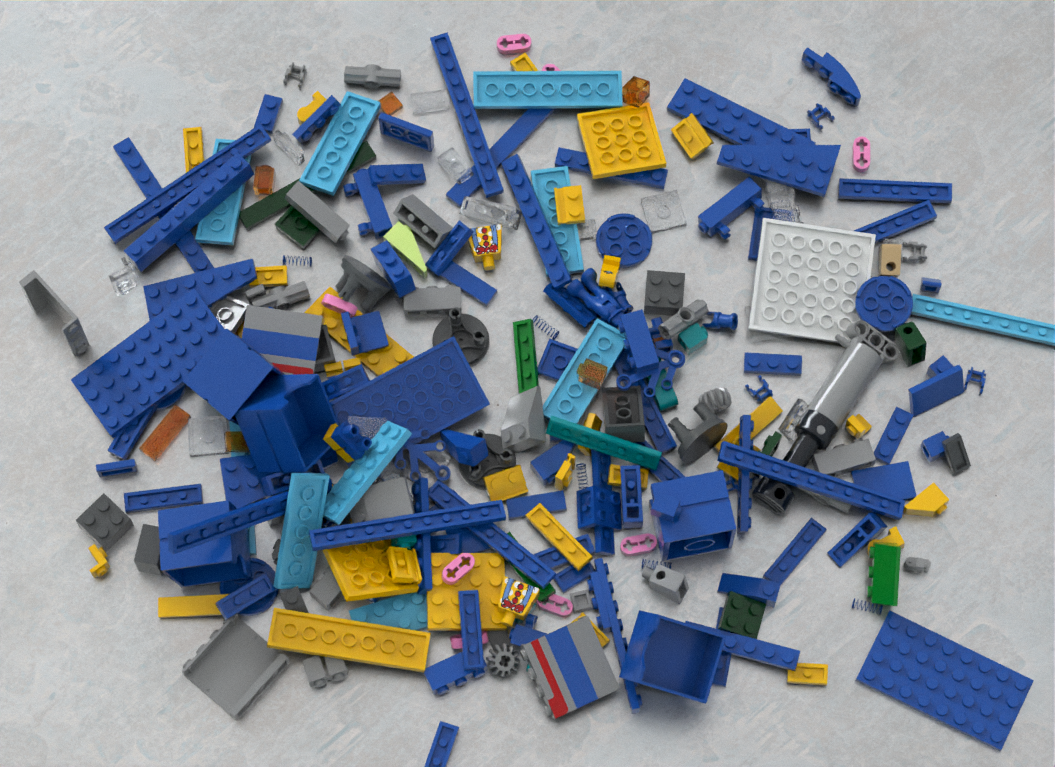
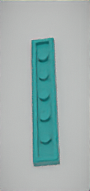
(603, 442)

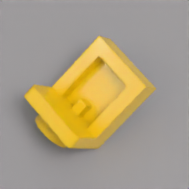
(857, 426)
(102, 566)

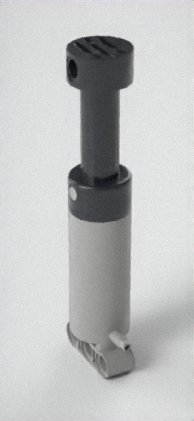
(830, 406)

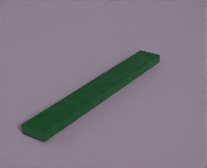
(276, 203)

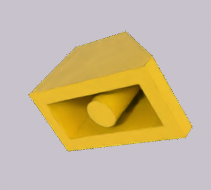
(927, 503)

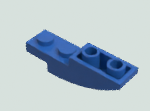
(839, 80)

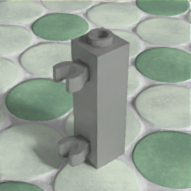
(317, 212)

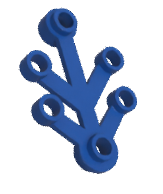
(655, 373)
(416, 452)

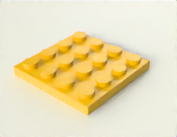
(621, 141)
(365, 571)
(443, 598)

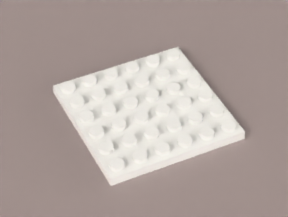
(809, 279)

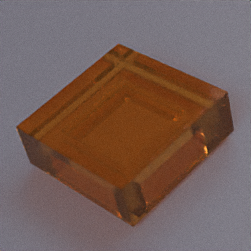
(390, 104)

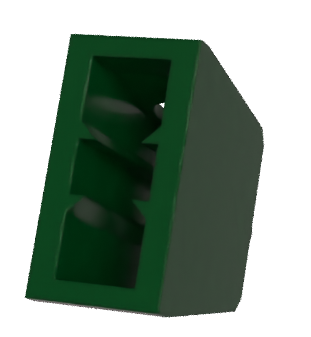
(910, 343)

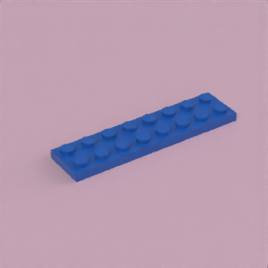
(730, 119)

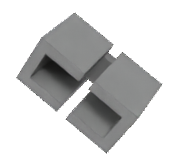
(316, 674)

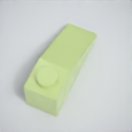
(405, 246)

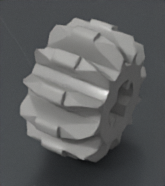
(716, 399)
(496, 658)

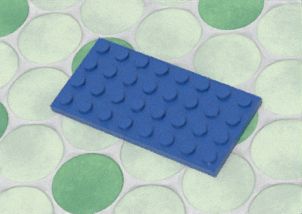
(149, 363)
(418, 394)
(944, 680)

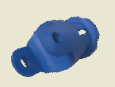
(620, 297)
(722, 320)

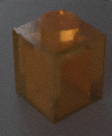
(636, 91)
(264, 180)
(592, 373)

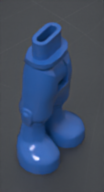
(601, 303)

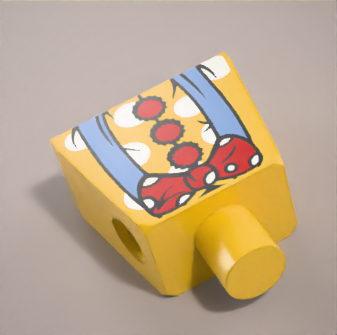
(486, 245)
(516, 600)

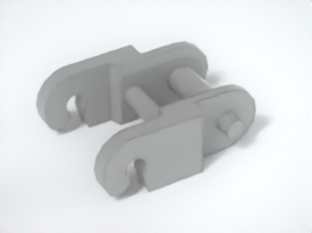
(289, 72)
(915, 245)
(917, 564)

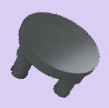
(360, 275)
(468, 332)
(700, 439)
(496, 461)

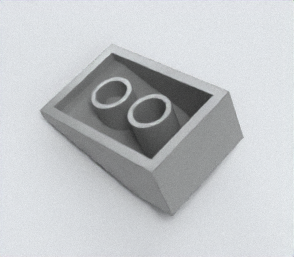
(524, 421)
(383, 501)

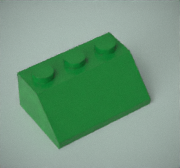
(884, 573)

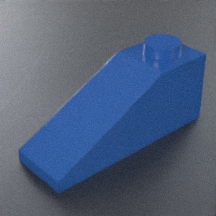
(464, 447)
(549, 462)
(631, 496)
(857, 538)
(752, 587)

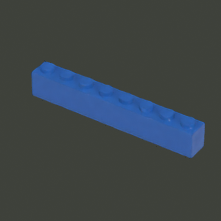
(189, 212)

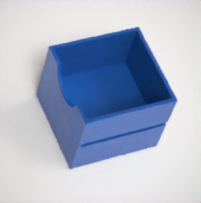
(229, 374)
(287, 423)
(705, 517)
(207, 563)
(672, 656)

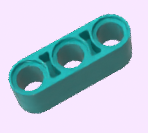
(663, 399)

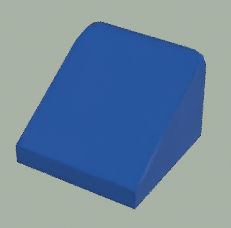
(930, 285)

